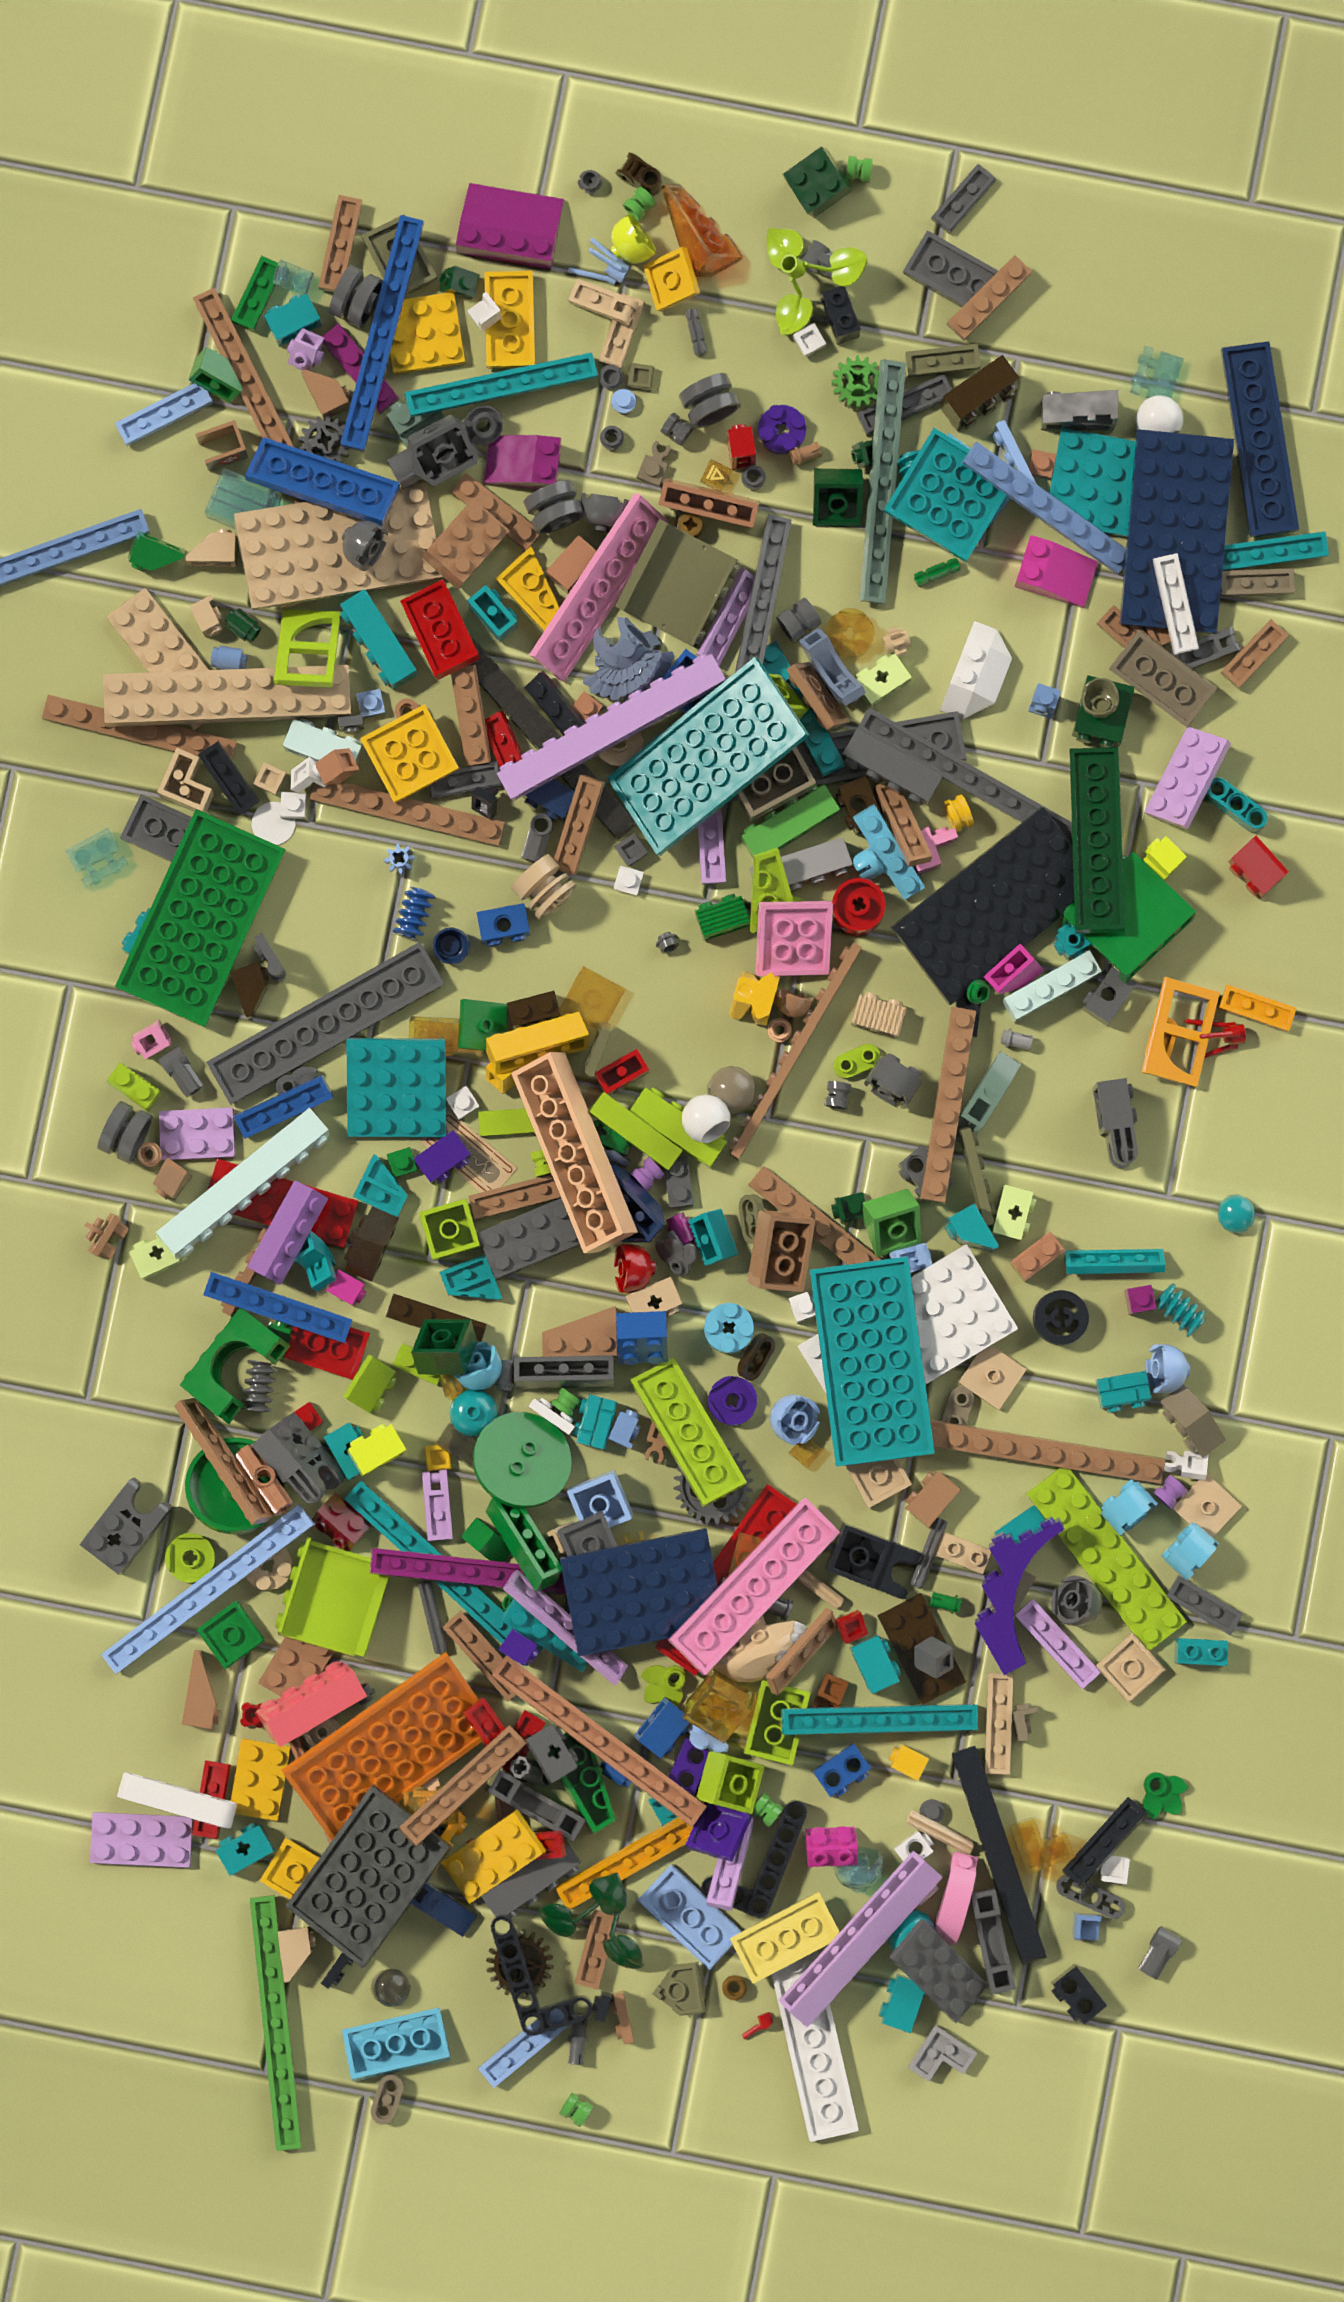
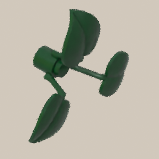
(612, 1899)

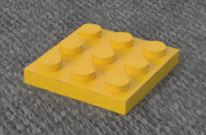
(427, 335)
(409, 753)

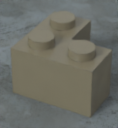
(1192, 1421)

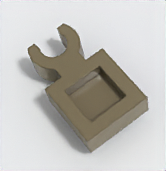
(654, 467)

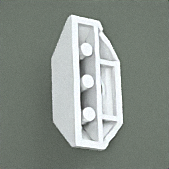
(978, 672)

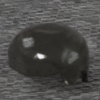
(390, 1987)

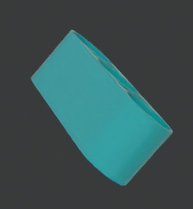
(1248, 806)

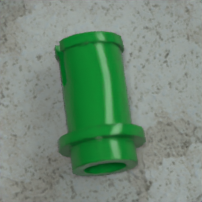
(946, 1602)

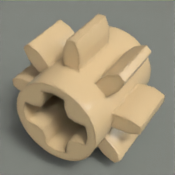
(896, 641)

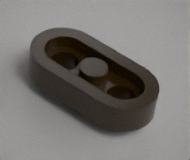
(756, 1357)

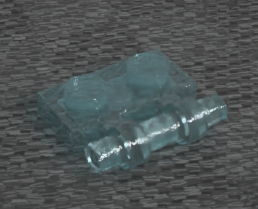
(1164, 377)
(92, 851)

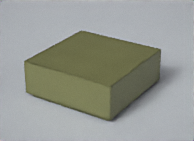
(640, 377)

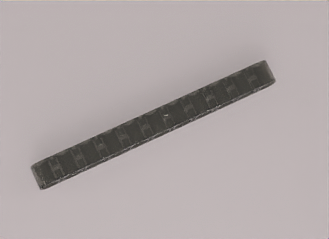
(538, 731)

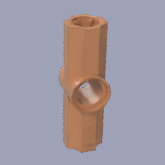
(272, 1492)

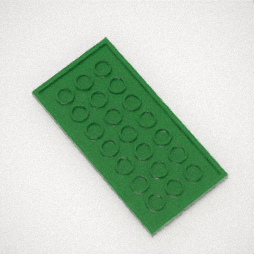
(200, 918)

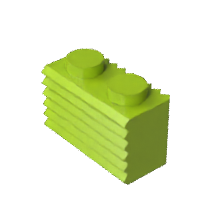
(134, 1087)

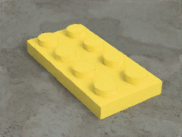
(785, 1937)

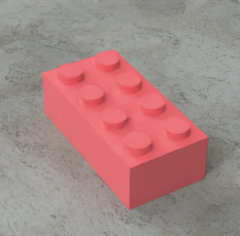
(310, 1703)

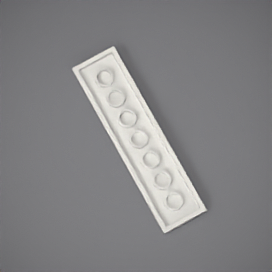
(816, 2063)

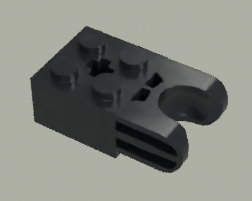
(878, 1559)

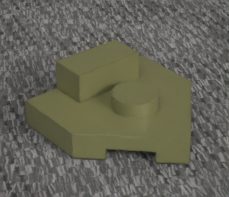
(683, 1989)

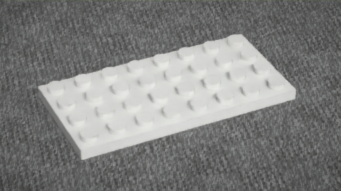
(954, 1314)

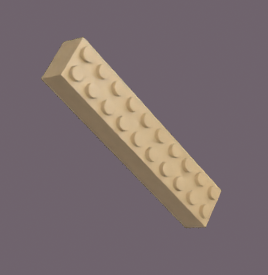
(220, 697)

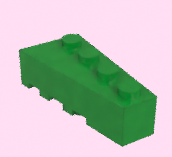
(586, 1787)

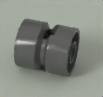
(799, 619)

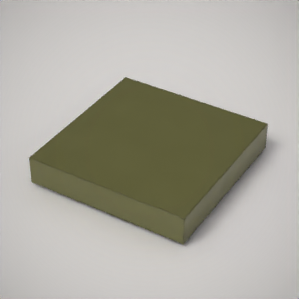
(597, 1048)

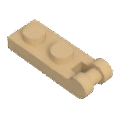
(602, 301)

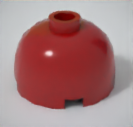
(633, 1268)

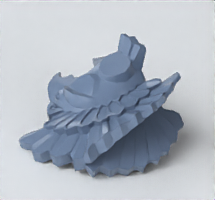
(628, 664)

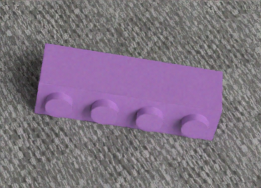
(287, 1232)

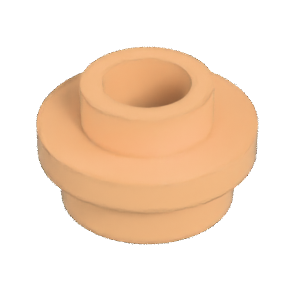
(783, 1023)
(143, 1154)

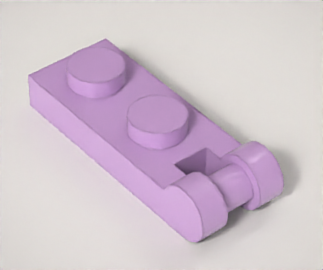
(437, 1506)

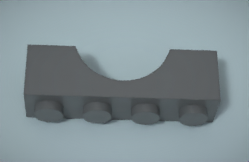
(534, 1805)
(992, 1941)

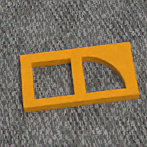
(1156, 1059)

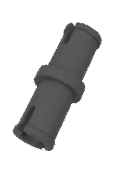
(577, 2043)

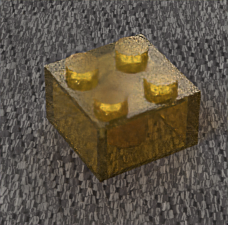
(718, 1706)

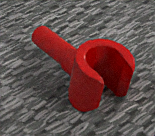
(765, 2022)

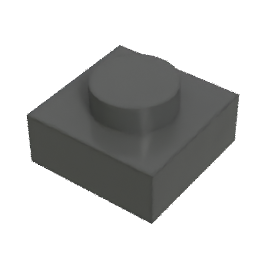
(351, 724)
(631, 850)

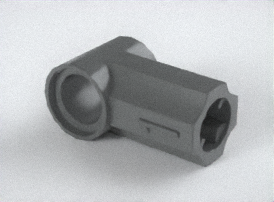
(818, 255)
(536, 841)
(178, 1068)
(528, 1771)
(1162, 1947)

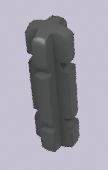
(696, 331)

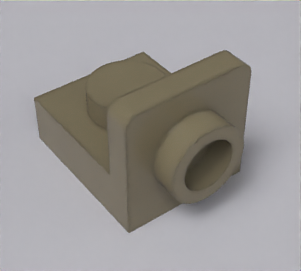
(1021, 1725)

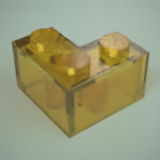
(1039, 1853)

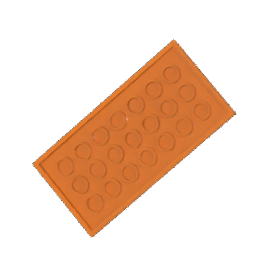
(388, 1745)

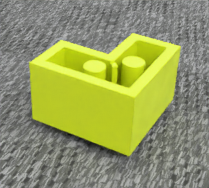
(1164, 857)
(376, 1450)

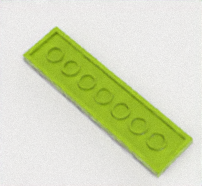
(1107, 1558)

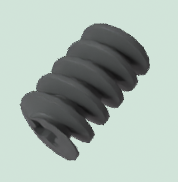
(258, 1386)

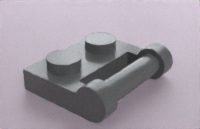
(266, 953)

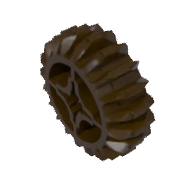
(534, 1964)

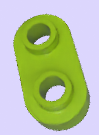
(857, 1062)

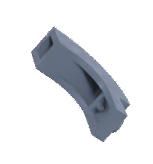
(830, 667)

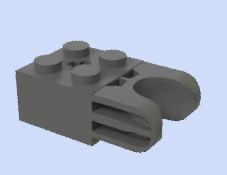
(1116, 1120)
(299, 1458)
(130, 1524)

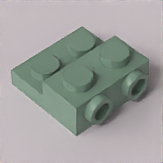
(406, 426)

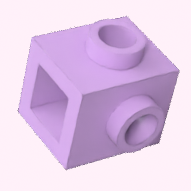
(305, 350)

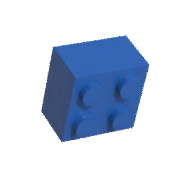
(642, 1337)

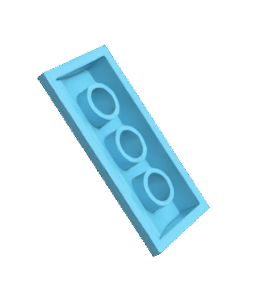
(396, 2044)

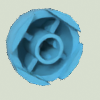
(482, 1369)

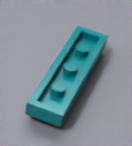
(1114, 1261)
(528, 1625)

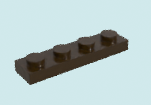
(414, 1313)

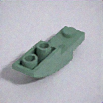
(988, 1093)

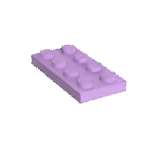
(1187, 777)
(141, 1839)

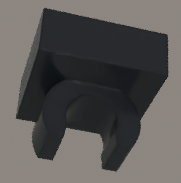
(485, 801)

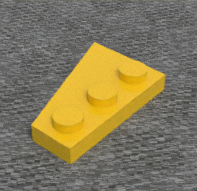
(529, 588)

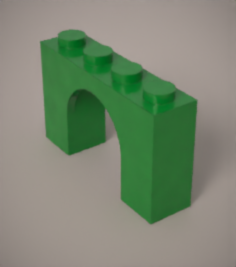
(205, 1377)

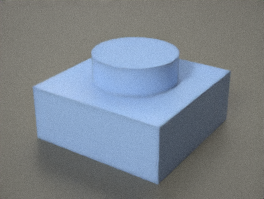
(370, 703)

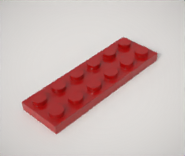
(331, 1225)

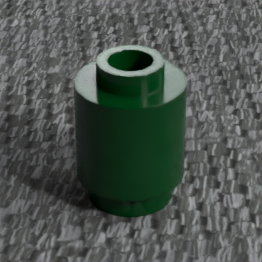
(242, 625)

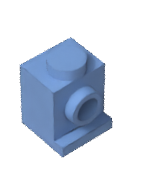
(1044, 700)
(625, 1428)

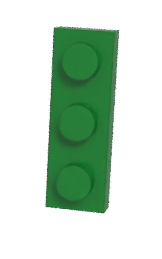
(256, 295)

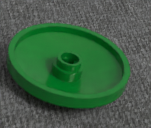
(211, 1498)

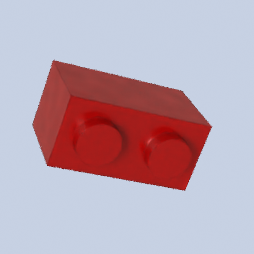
(741, 446)
(622, 1072)

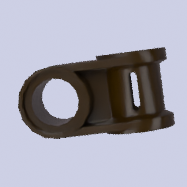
(637, 171)

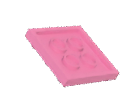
(794, 938)

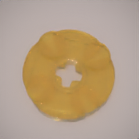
(861, 625)

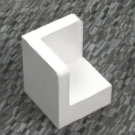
(485, 313)
(1115, 1870)

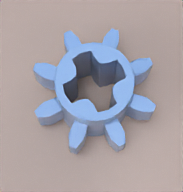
(399, 852)

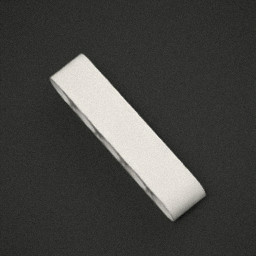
(177, 1800)

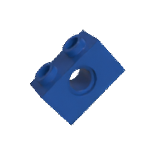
(490, 918)

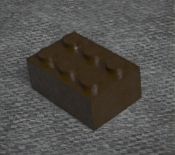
(980, 393)

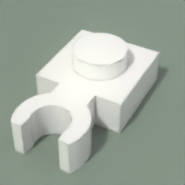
(1190, 1464)

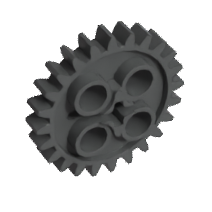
(733, 1501)

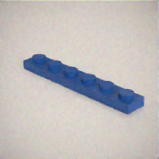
(277, 1307)

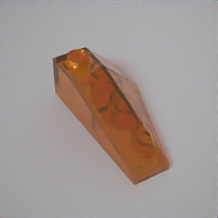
(707, 247)

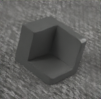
(933, 1657)

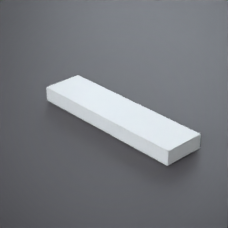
(1175, 604)

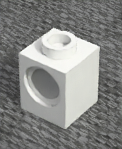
(902, 1848)

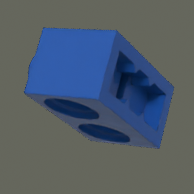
(838, 1765)

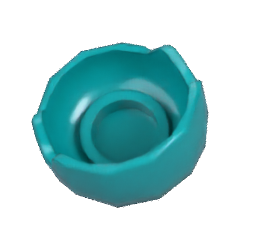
(1236, 1213)

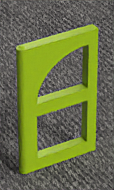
(292, 623)

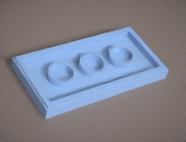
(688, 1918)

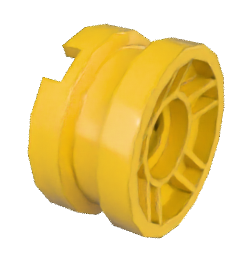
(958, 813)

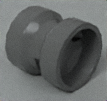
(676, 429)
(837, 1095)

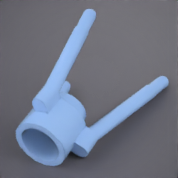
(616, 267)

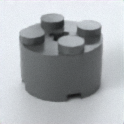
(893, 1081)

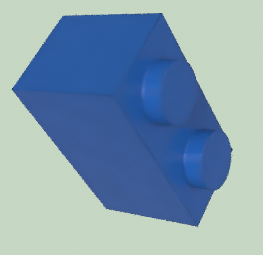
(662, 1728)

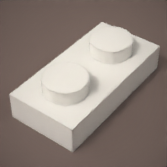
(544, 1408)

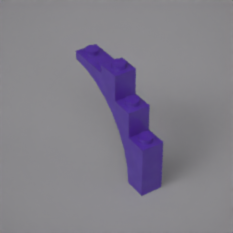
(1012, 1557)

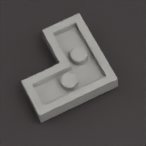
(941, 2047)

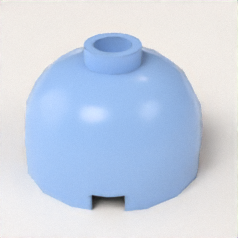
(1166, 1368)
(794, 1418)

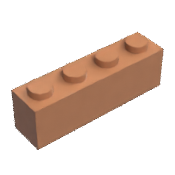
(709, 502)

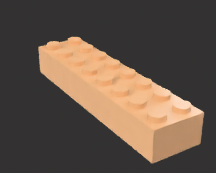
(574, 1152)

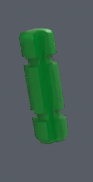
(937, 572)

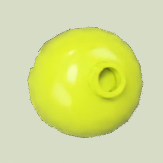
(631, 241)

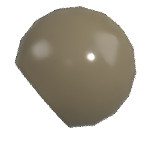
(733, 1087)

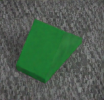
(486, 1541)

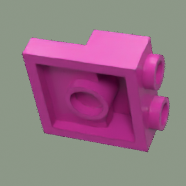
(831, 1846)

